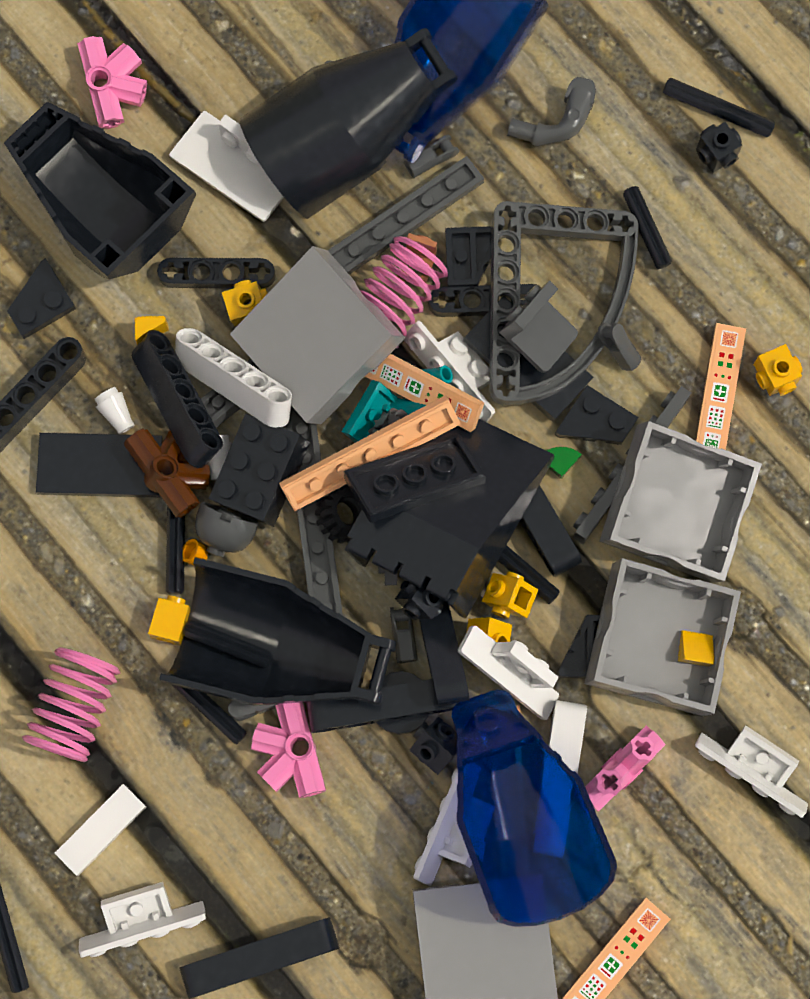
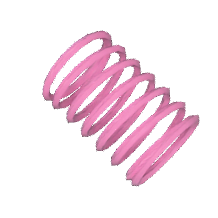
(390, 297)
(94, 664)

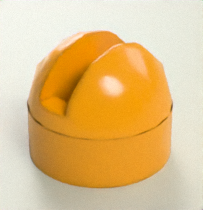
(194, 549)

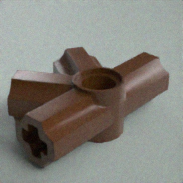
(178, 474)

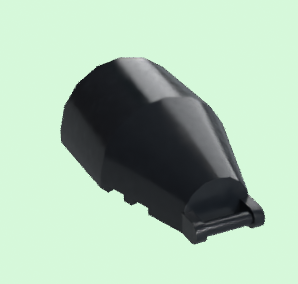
(343, 120)
(312, 647)

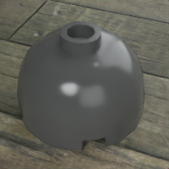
(223, 529)

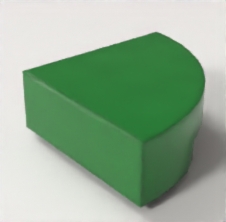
(563, 460)

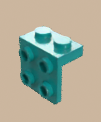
(370, 407)

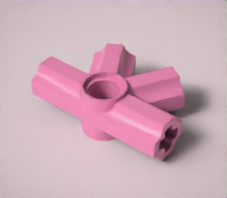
(119, 86)
(280, 744)
(623, 767)

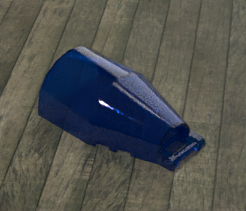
(476, 42)

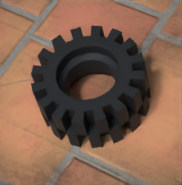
(330, 517)

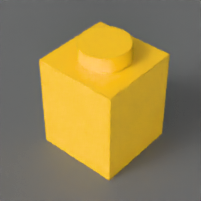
(169, 620)

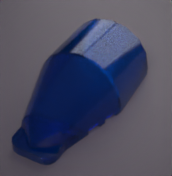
(525, 817)

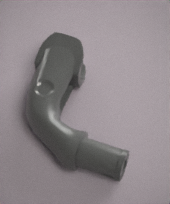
(579, 101)

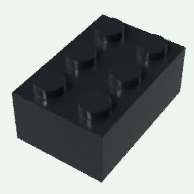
(255, 467)

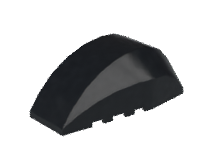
(100, 191)

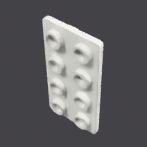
(225, 161)

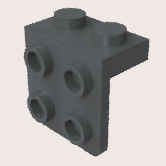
(539, 328)

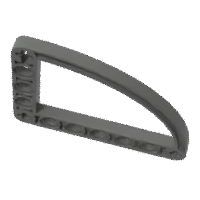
(520, 225)

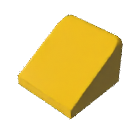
(146, 323)
(696, 648)

